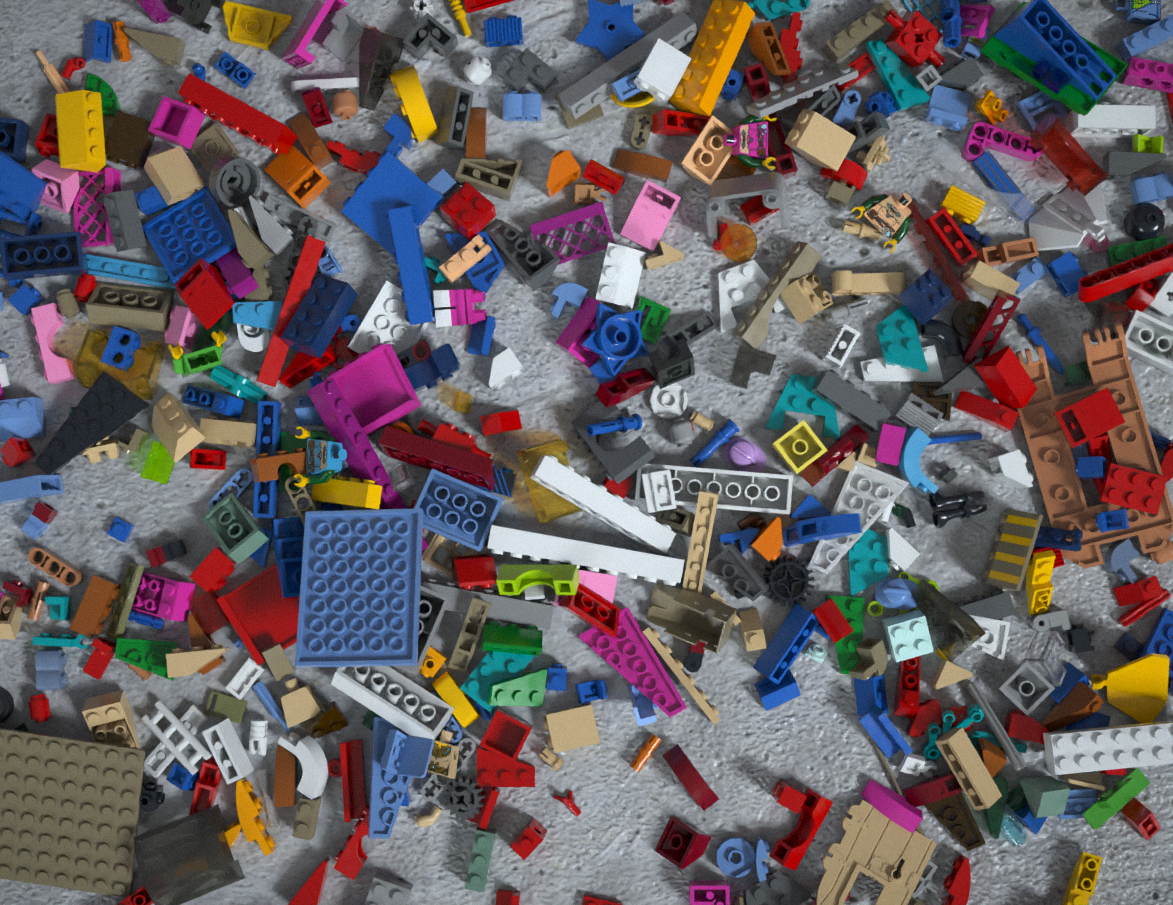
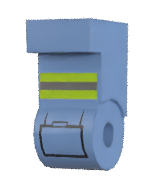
(973, 45)

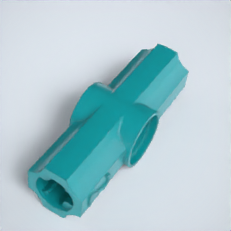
(238, 385)

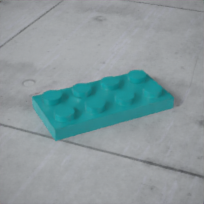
(493, 668)

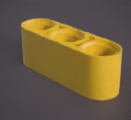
(453, 696)

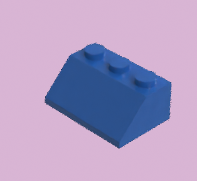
(19, 188)

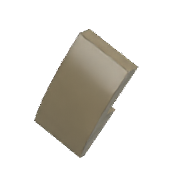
(277, 661)

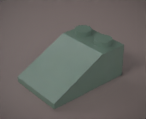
(234, 528)

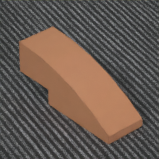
(1008, 252)

